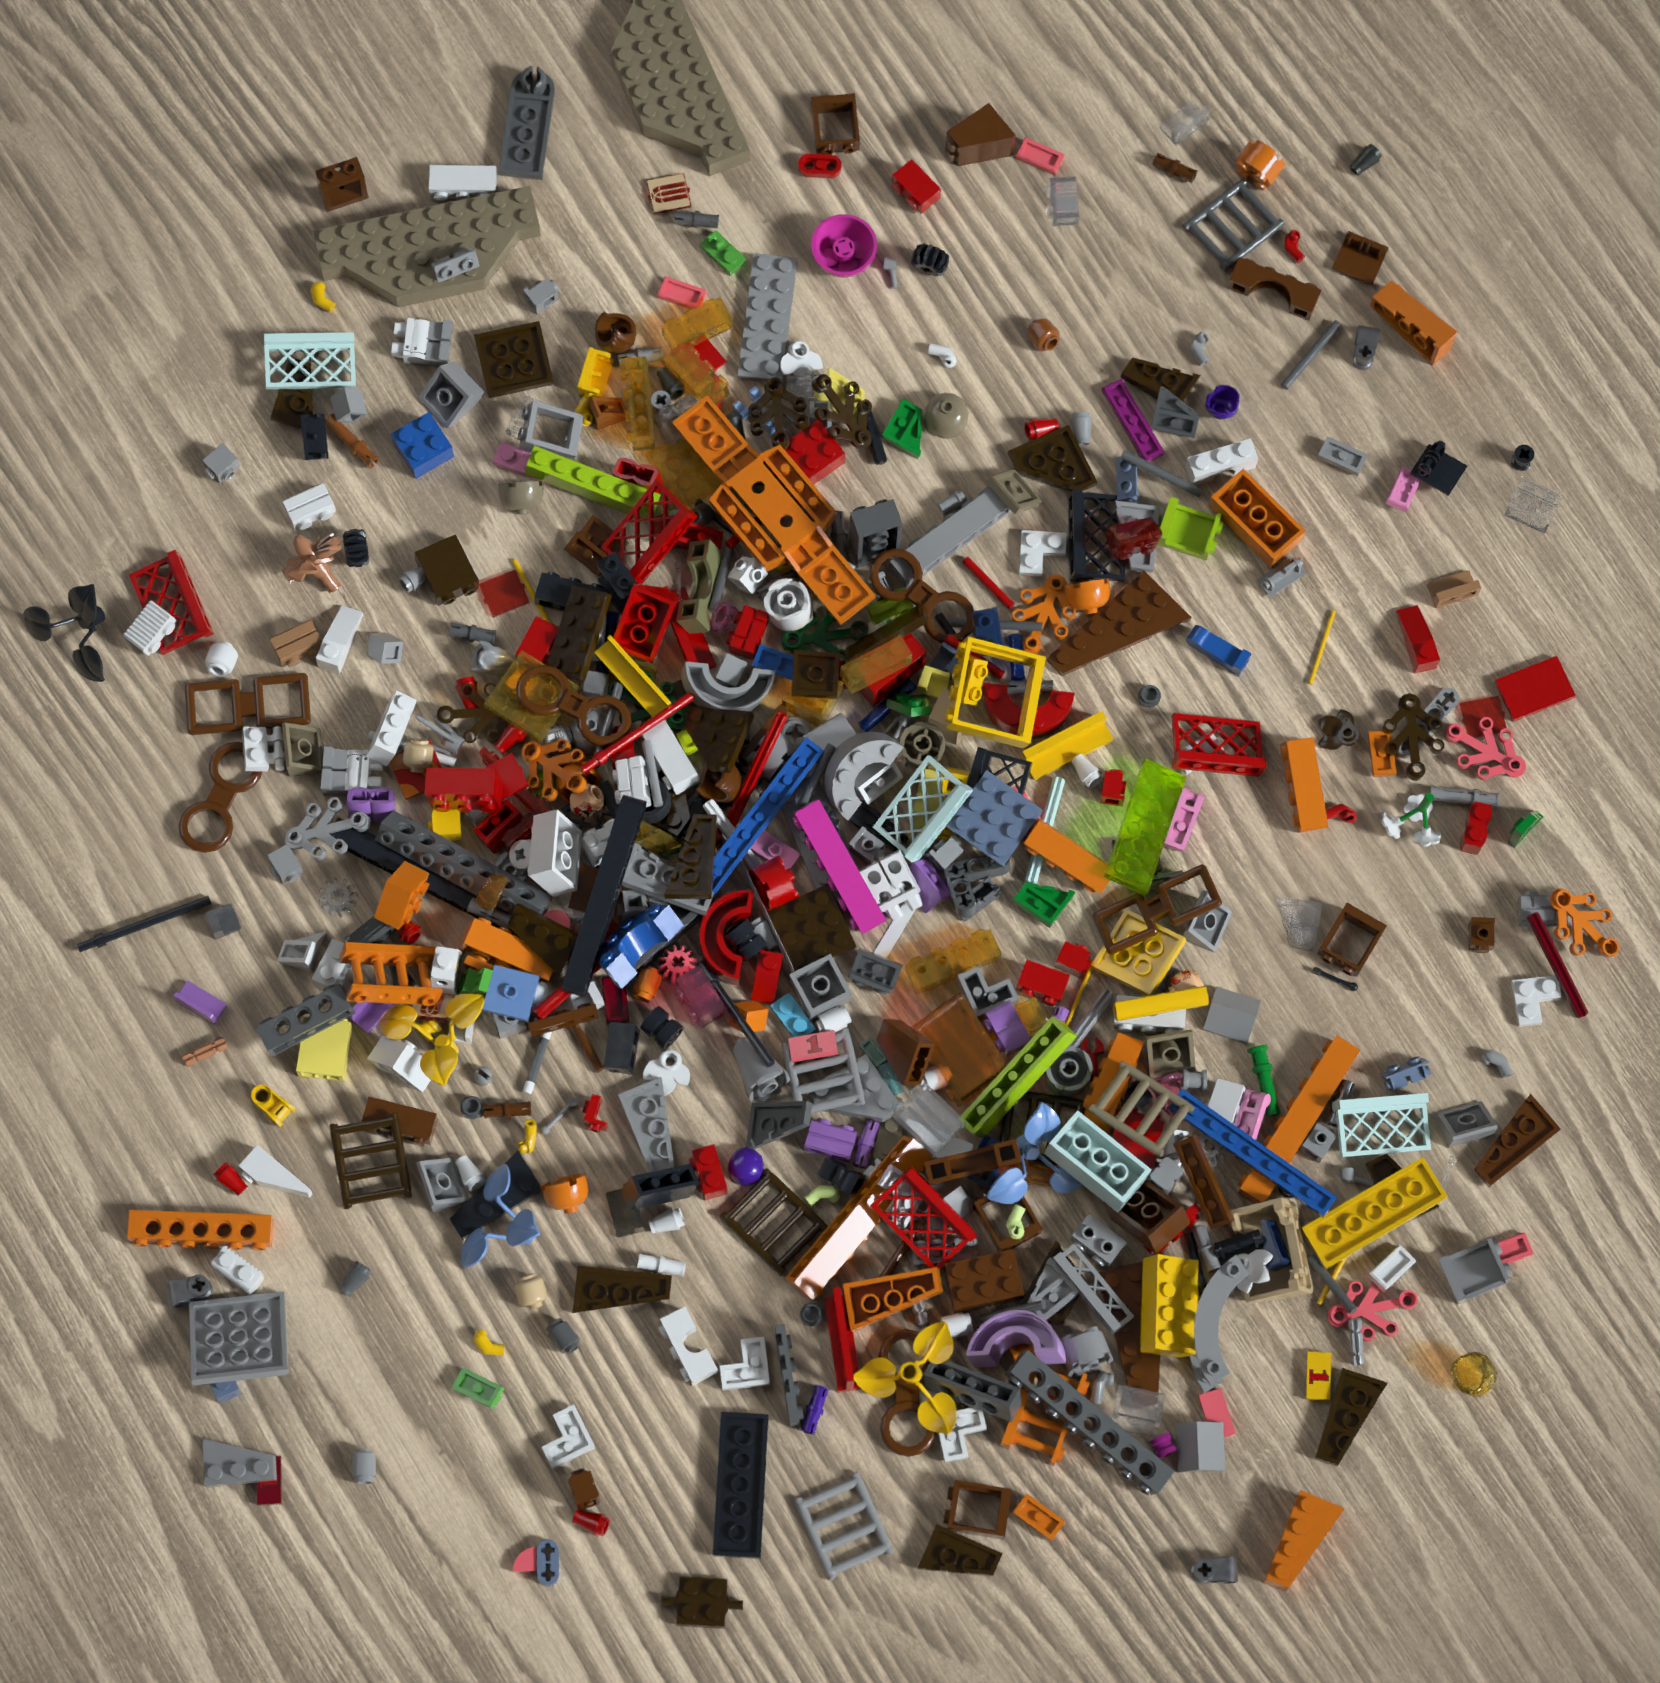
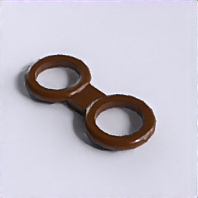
(920, 592)
(573, 705)
(218, 801)
(906, 1397)

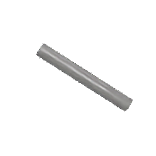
(652, 773)

